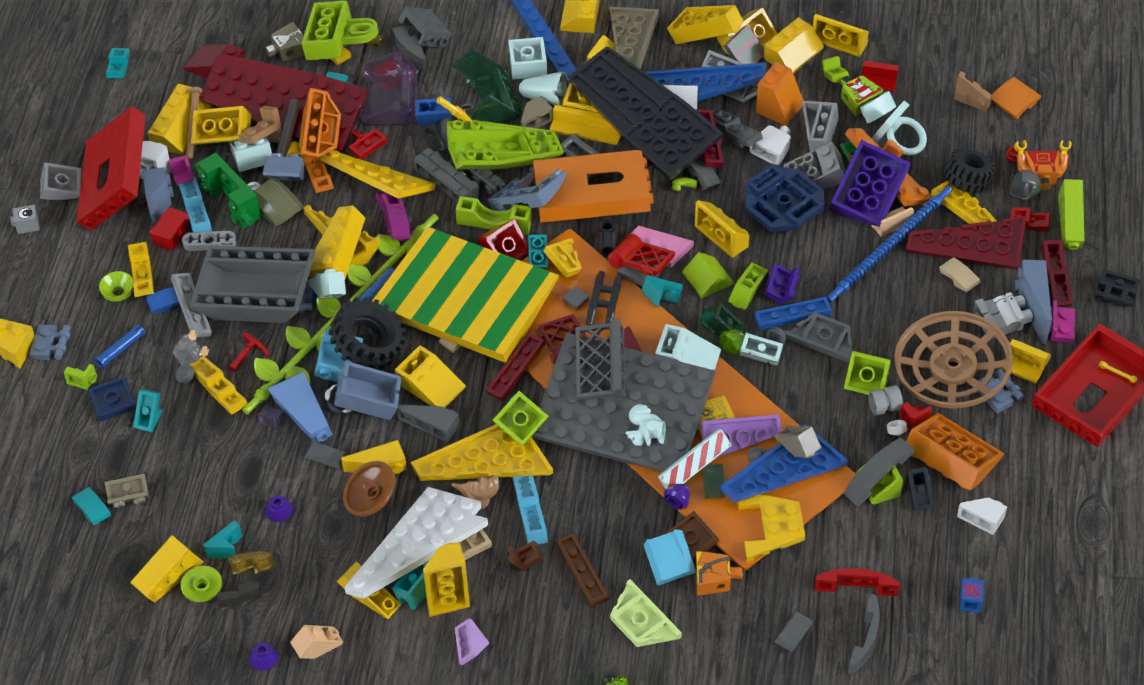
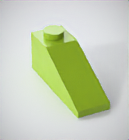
(747, 286)

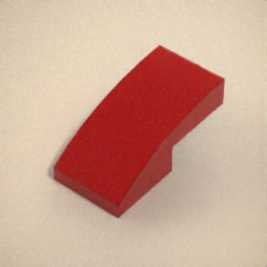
(1034, 221)

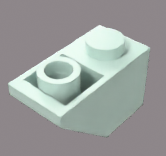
(328, 284)

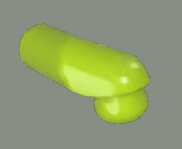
(686, 182)

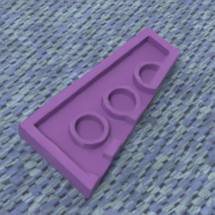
(743, 431)

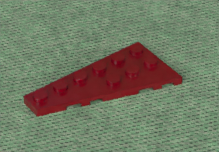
(980, 243)

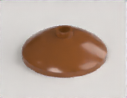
(369, 488)

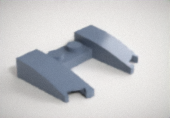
(518, 191)

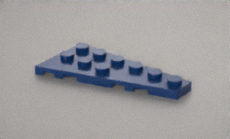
(779, 469)

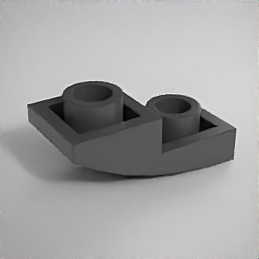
(705, 175)

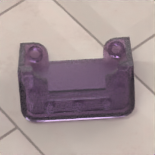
(391, 90)

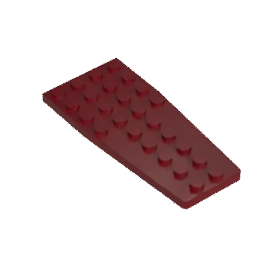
(259, 84)

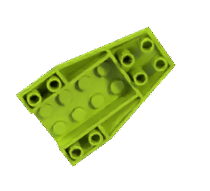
(498, 145)

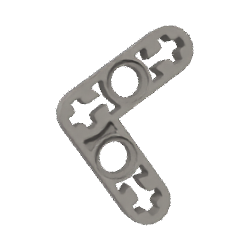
(203, 236)

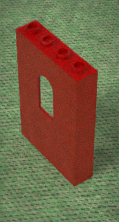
(122, 144)
(1080, 370)

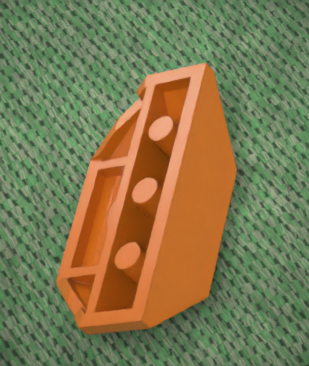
(319, 125)

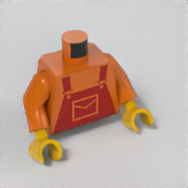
(1046, 164)

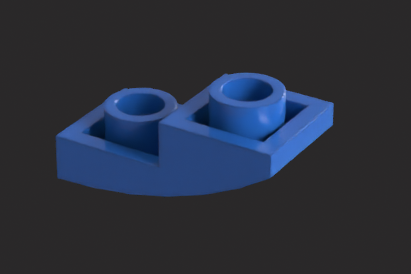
(162, 300)

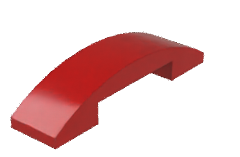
(857, 577)

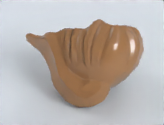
(480, 490)

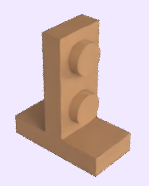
(269, 127)

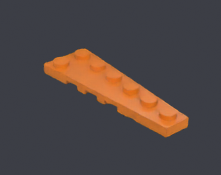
(910, 191)

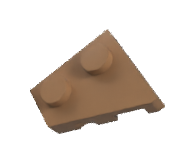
(971, 93)

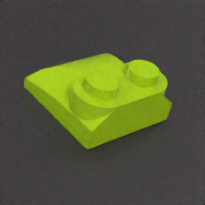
(520, 418)

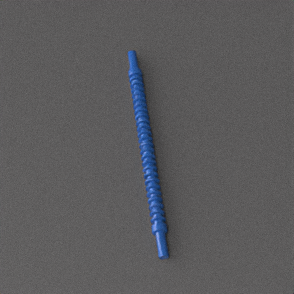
(844, 285)

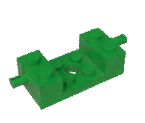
(219, 177)

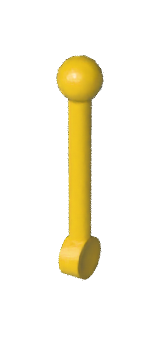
(1103, 365)

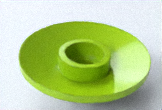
(199, 577)

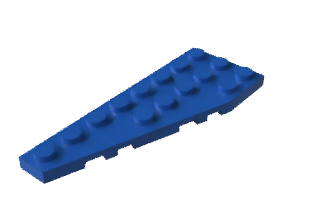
(712, 80)

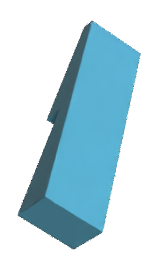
(195, 206)
(530, 509)

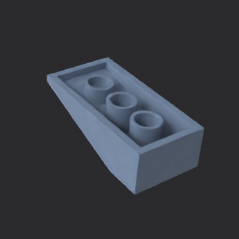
(1033, 286)

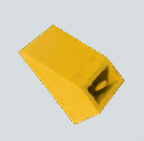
(429, 378)

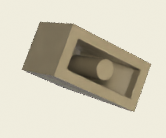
(537, 113)

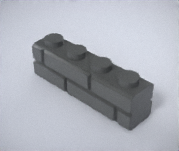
(447, 178)

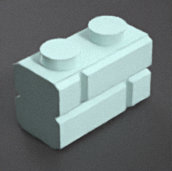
(761, 349)

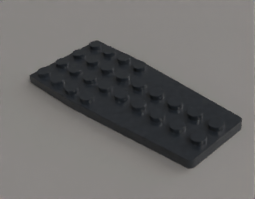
(645, 112)

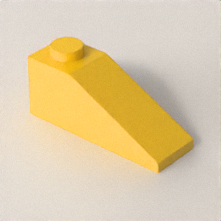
(388, 453)

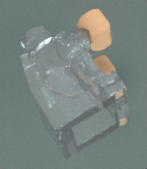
(188, 350)

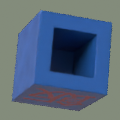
(971, 595)

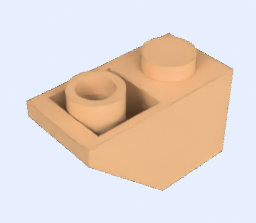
(315, 641)

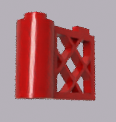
(632, 248)

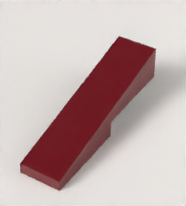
(1056, 272)

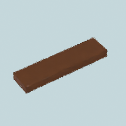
(582, 570)

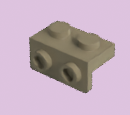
(127, 490)

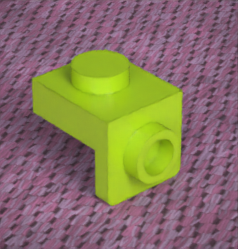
(833, 70)

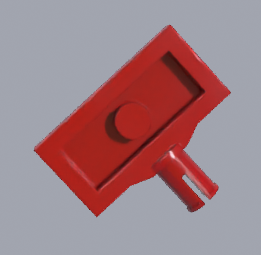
(366, 143)

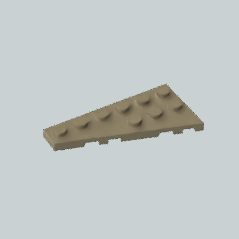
(633, 31)

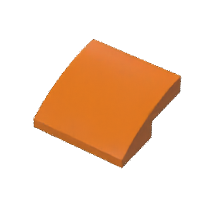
(1015, 97)

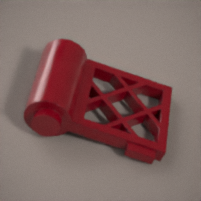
(558, 326)

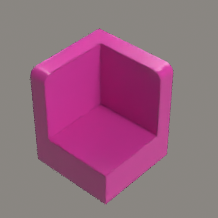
(181, 169)

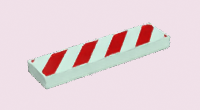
(695, 459)

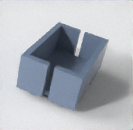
(367, 390)

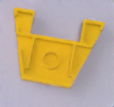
(780, 523)

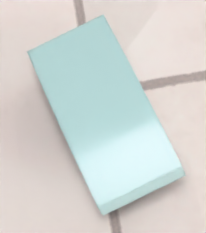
(878, 107)

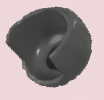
(1025, 185)

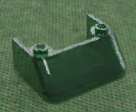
(493, 85)

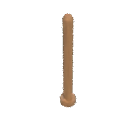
(195, 92)

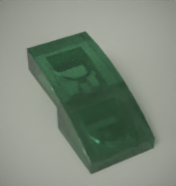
(713, 479)

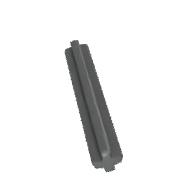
(288, 127)

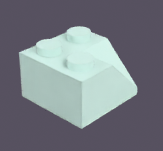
(527, 58)

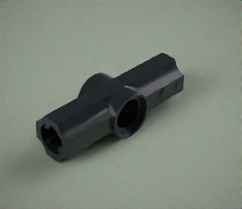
(606, 234)

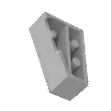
(820, 122)

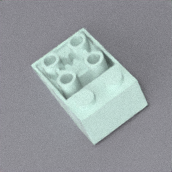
(250, 155)
(687, 347)

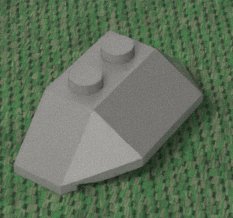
(742, 94)

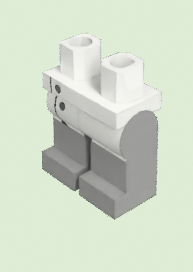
(1004, 312)

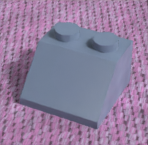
(284, 168)
(157, 191)

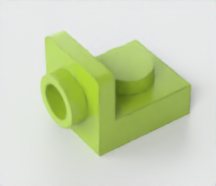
(79, 378)

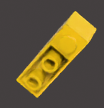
(379, 601)

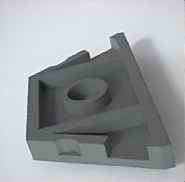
(823, 336)

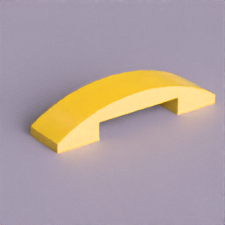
(141, 269)

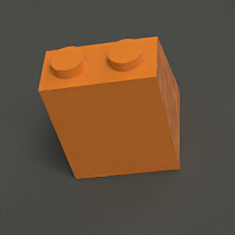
(778, 95)

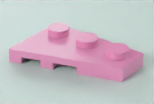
(664, 240)

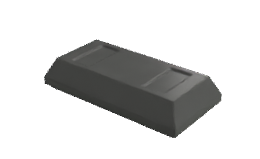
(325, 455)
(793, 631)

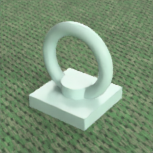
(894, 123)

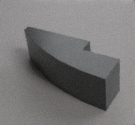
(409, 47)

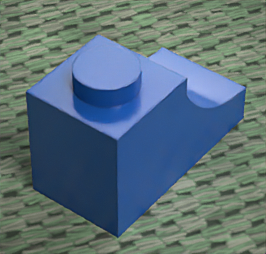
(429, 111)

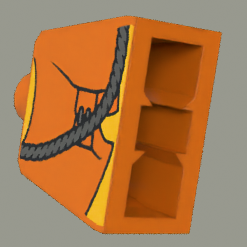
(714, 573)

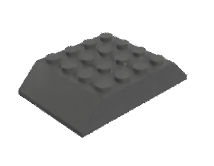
(252, 283)

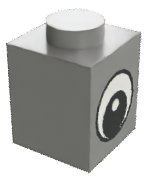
(25, 219)

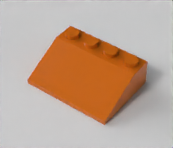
(953, 451)

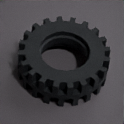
(374, 317)

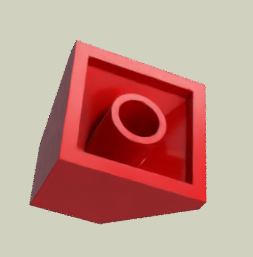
(505, 240)

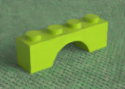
(474, 214)

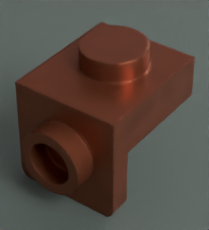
(525, 556)

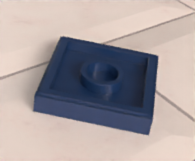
(112, 398)

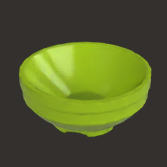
(116, 281)

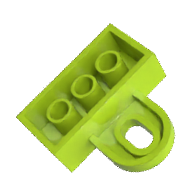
(332, 27)

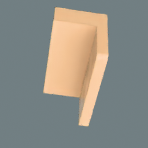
(894, 220)

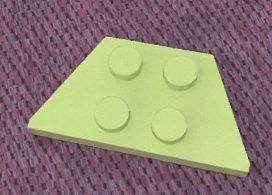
(642, 619)

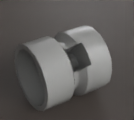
(885, 400)

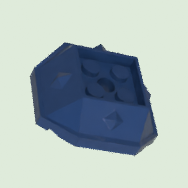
(782, 198)

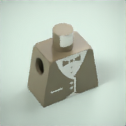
(286, 43)

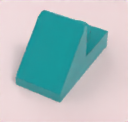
(658, 289)
(147, 410)
(221, 544)

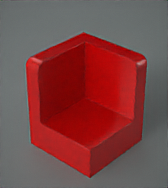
(914, 415)

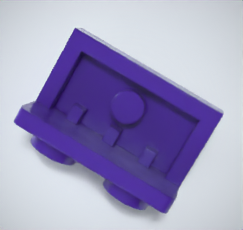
(781, 283)

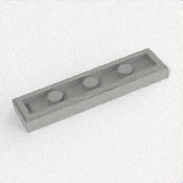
(184, 290)

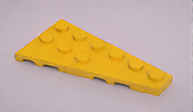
(380, 177)

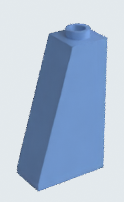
(301, 405)

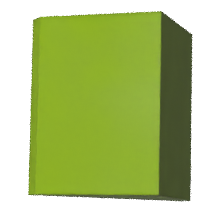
(706, 275)
(866, 373)
(887, 488)

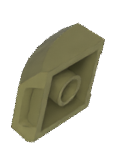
(276, 202)

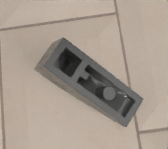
(430, 419)

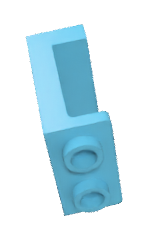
(329, 362)

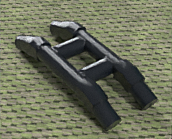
(610, 305)

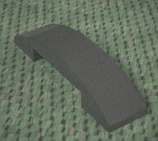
(876, 469)
(860, 654)

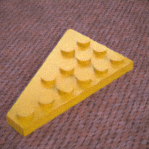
(484, 455)

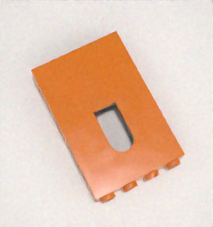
(579, 200)

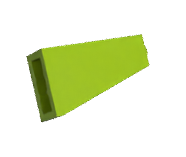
(1071, 214)

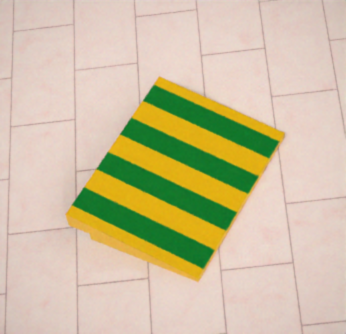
(466, 293)

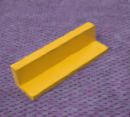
(584, 123)

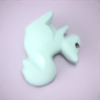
(649, 426)

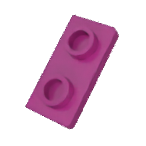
(1062, 324)

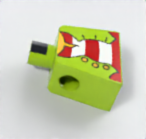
(858, 92)

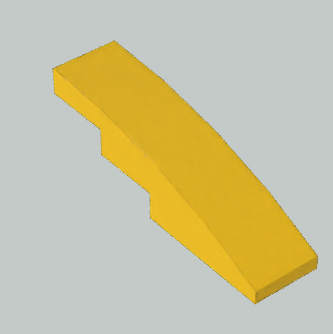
(217, 385)

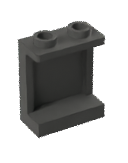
(428, 24)

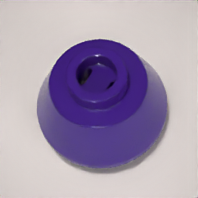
(677, 496)
(278, 509)
(263, 656)

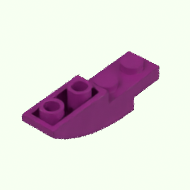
(394, 216)

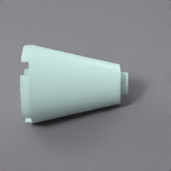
(550, 87)

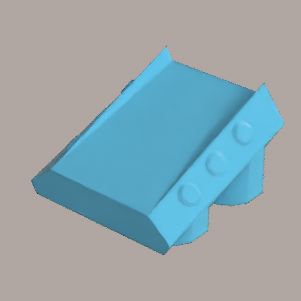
(669, 557)

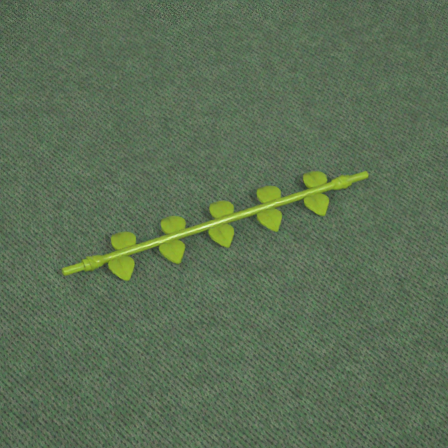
(328, 307)

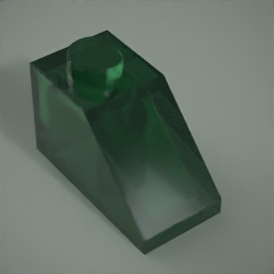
(719, 319)

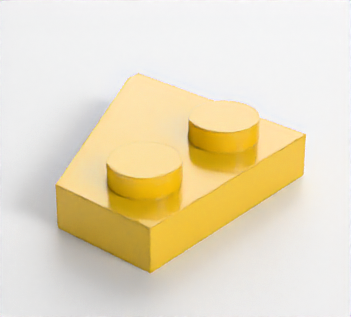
(564, 257)

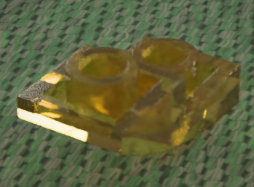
(259, 560)

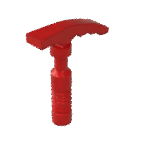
(252, 342)

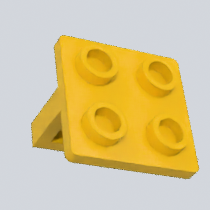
(1028, 361)

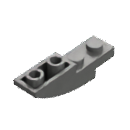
(734, 131)

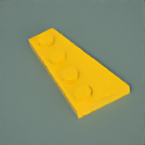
(963, 205)

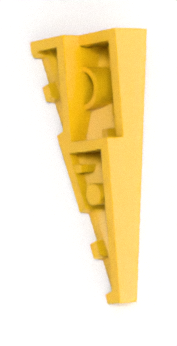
(365, 246)

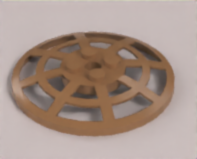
(953, 352)

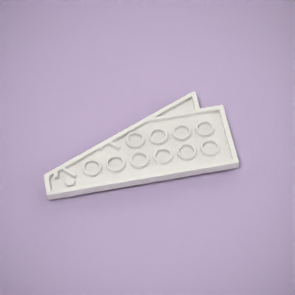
(428, 524)

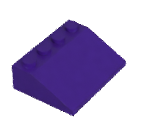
(869, 184)

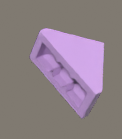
(469, 641)

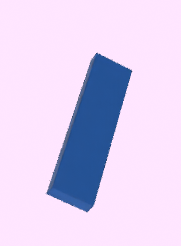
(791, 313)

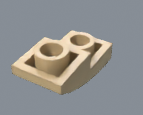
(961, 274)

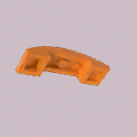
(318, 174)

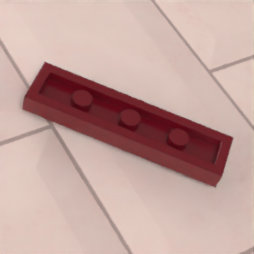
(515, 367)

